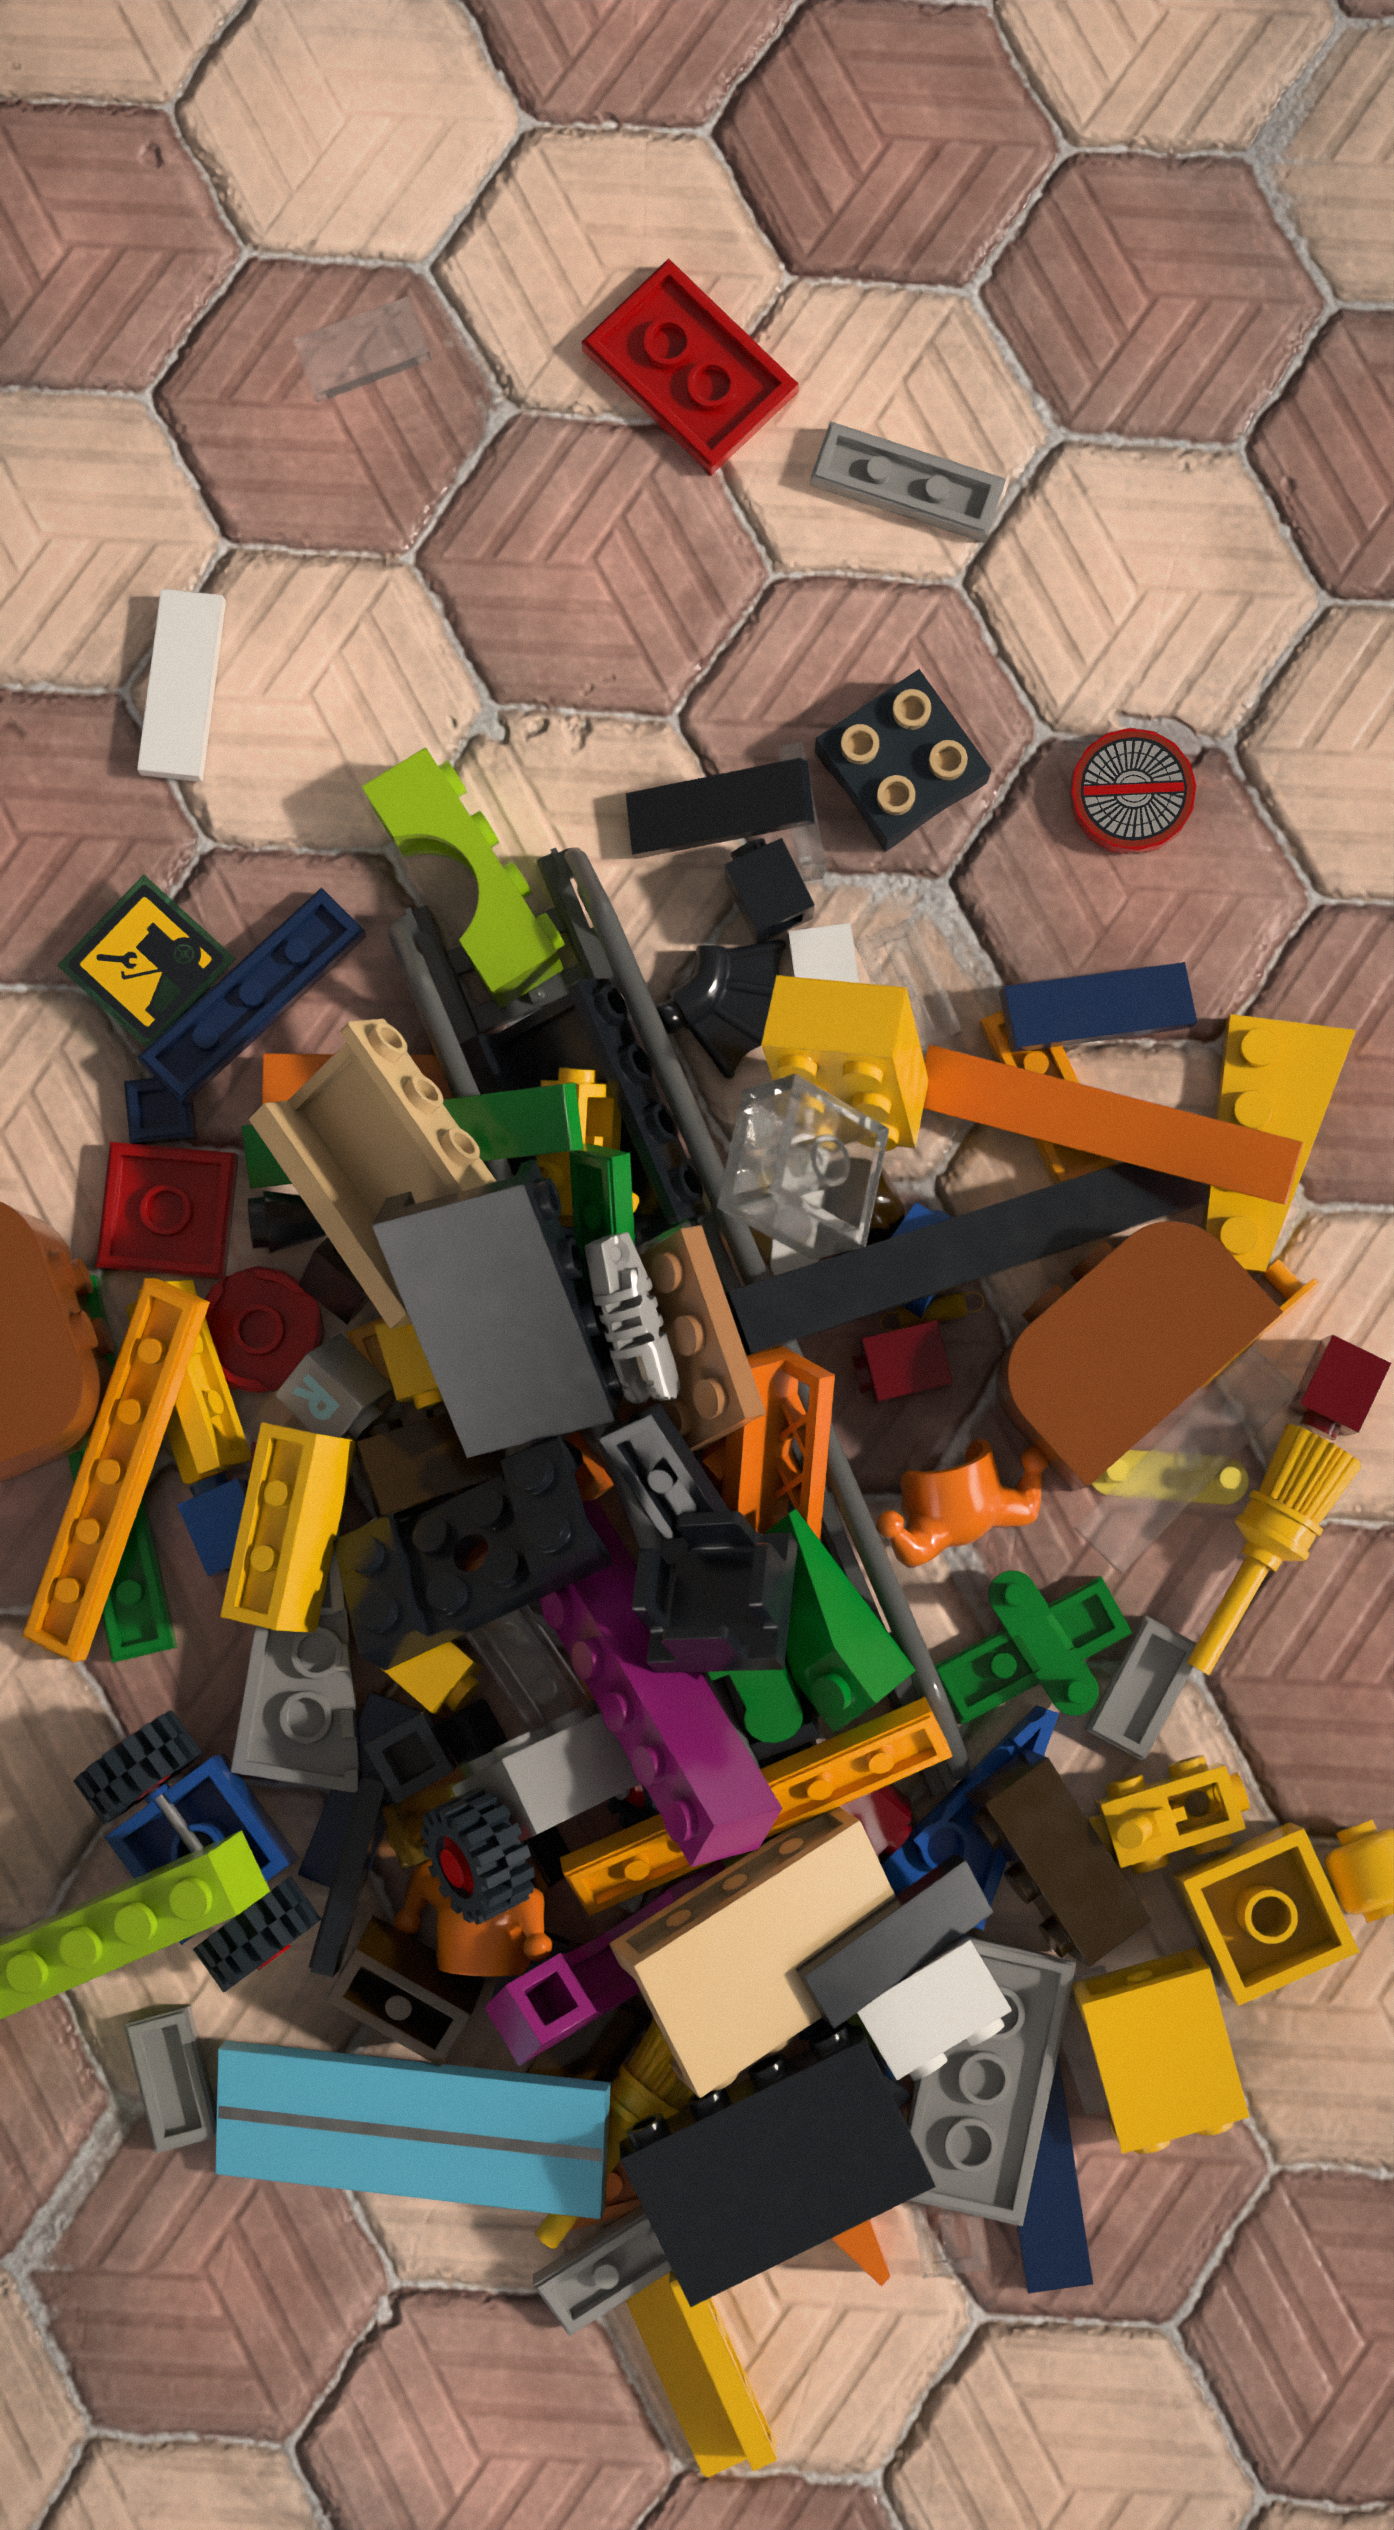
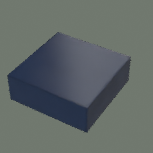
(156, 1115)

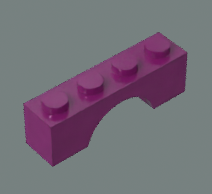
(575, 1985)

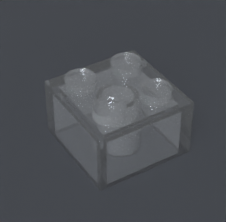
(803, 1167)

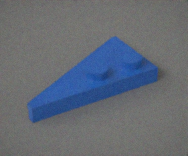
(948, 1826)

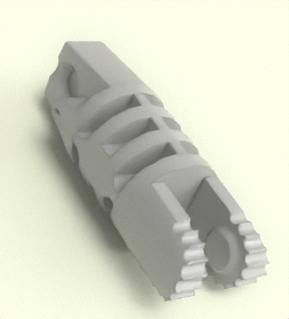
(631, 1320)

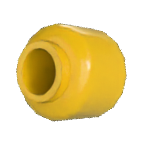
(1364, 1870)

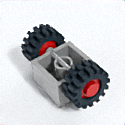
(517, 1795)

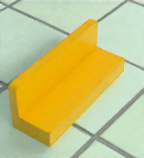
(204, 1420)
(288, 1529)
(702, 2378)

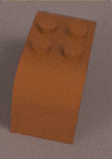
(1126, 1345)
(49, 1347)

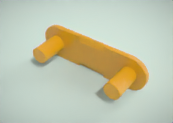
(1290, 1288)

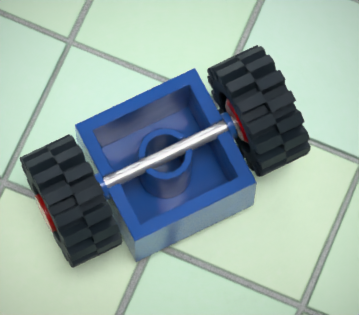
(191, 1816)

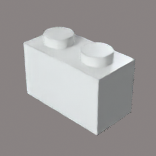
(934, 2010)

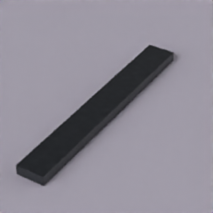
(955, 1253)

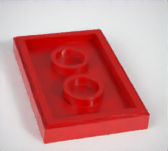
(690, 366)

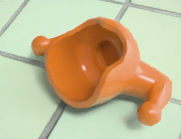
(961, 1504)
(486, 1949)

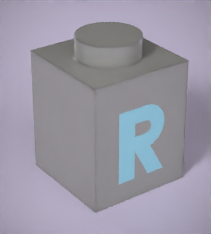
(335, 1390)

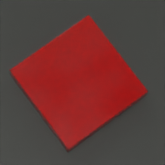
(167, 1211)

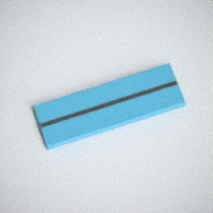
(413, 2129)

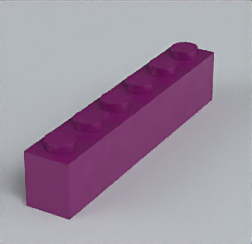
(665, 1722)

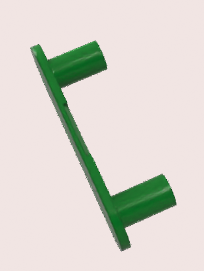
(1043, 1643)

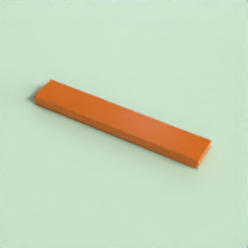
(1111, 1125)

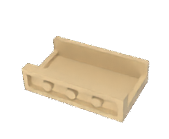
(365, 1134)
(729, 1951)

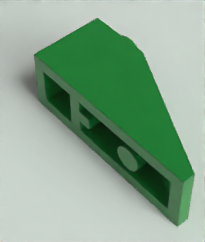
(834, 1639)

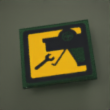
(146, 961)

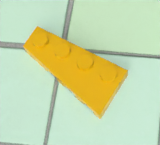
(1280, 1083)

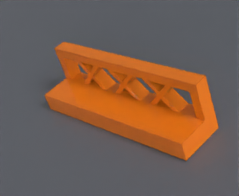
(759, 1456)

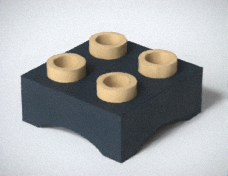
(902, 759)

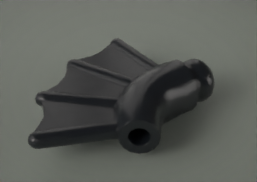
(725, 1000)

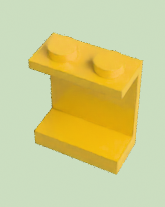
(1161, 2051)

